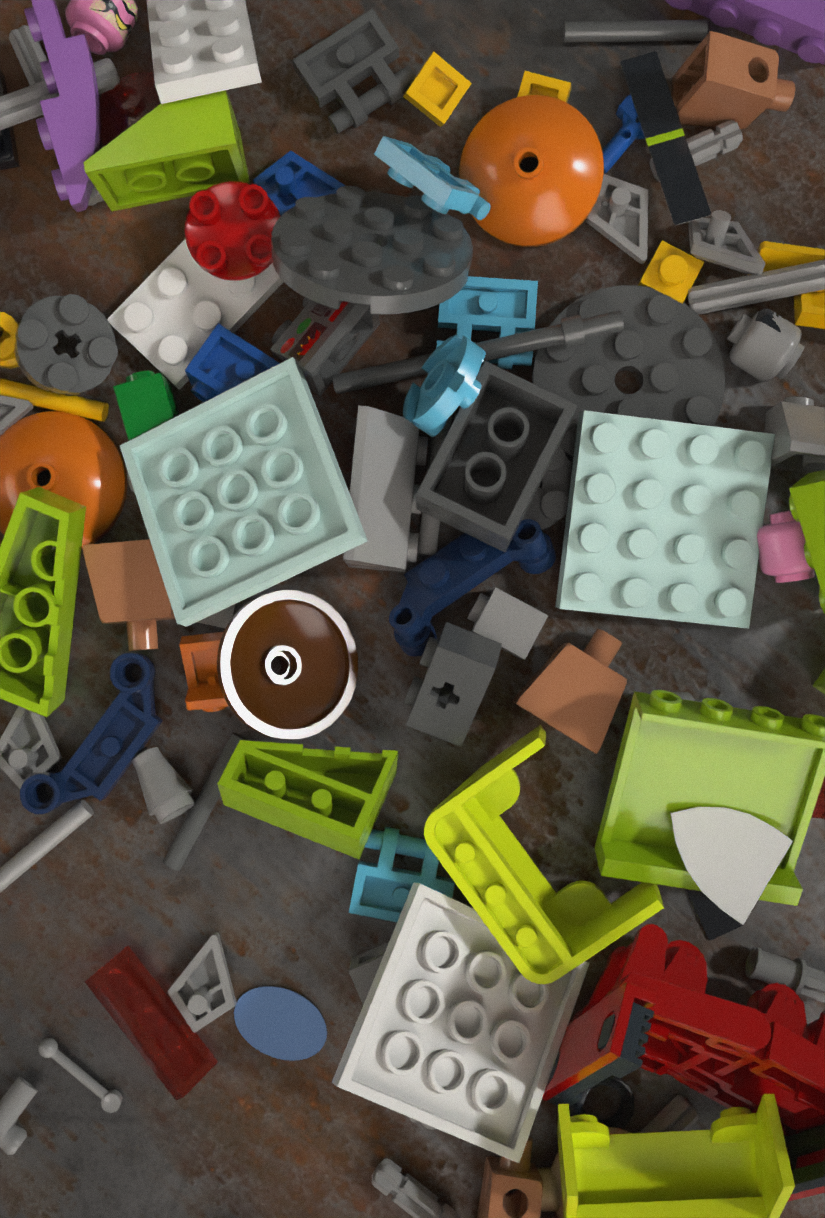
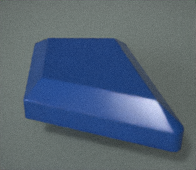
(294, 179)

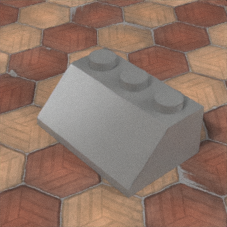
(798, 435)
(384, 489)

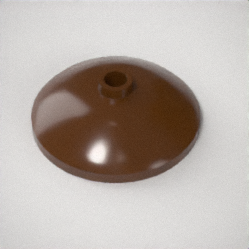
(315, 661)

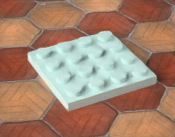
(241, 493)
(664, 519)

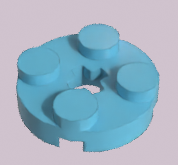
(447, 386)

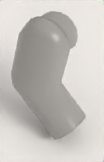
(11, 1107)

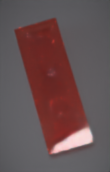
(151, 1022)

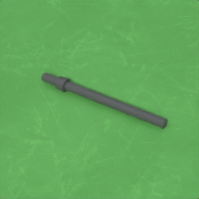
(571, 331)

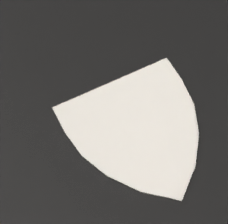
(729, 855)

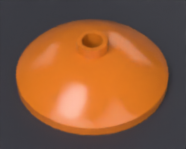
(554, 197)
(81, 464)

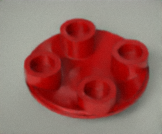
(231, 230)

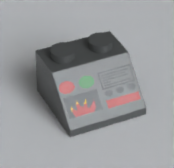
(324, 339)

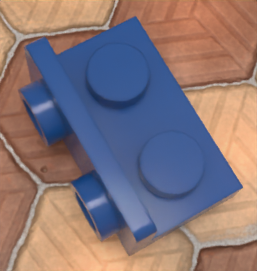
(224, 363)

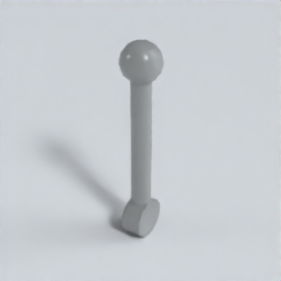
(111, 1098)

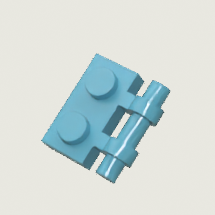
(432, 177)
(492, 306)
(383, 889)

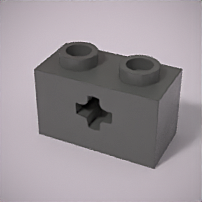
(454, 683)

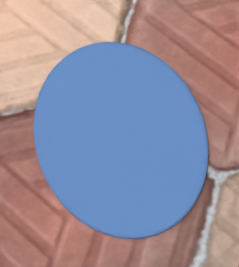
(280, 1023)

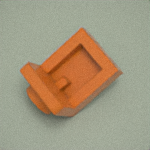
(200, 666)

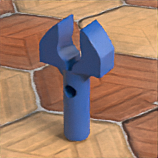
(625, 136)

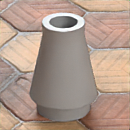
(162, 787)

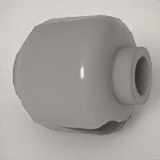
(765, 345)

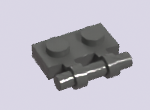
(346, 60)

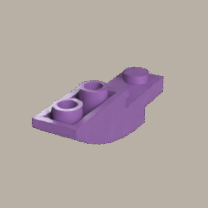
(74, 118)

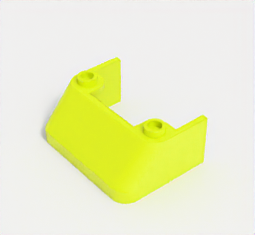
(535, 926)
(714, 1173)

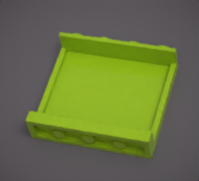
(707, 755)

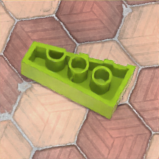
(38, 598)

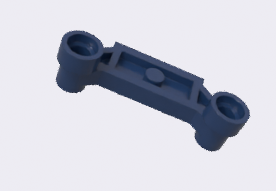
(457, 571)
(108, 747)

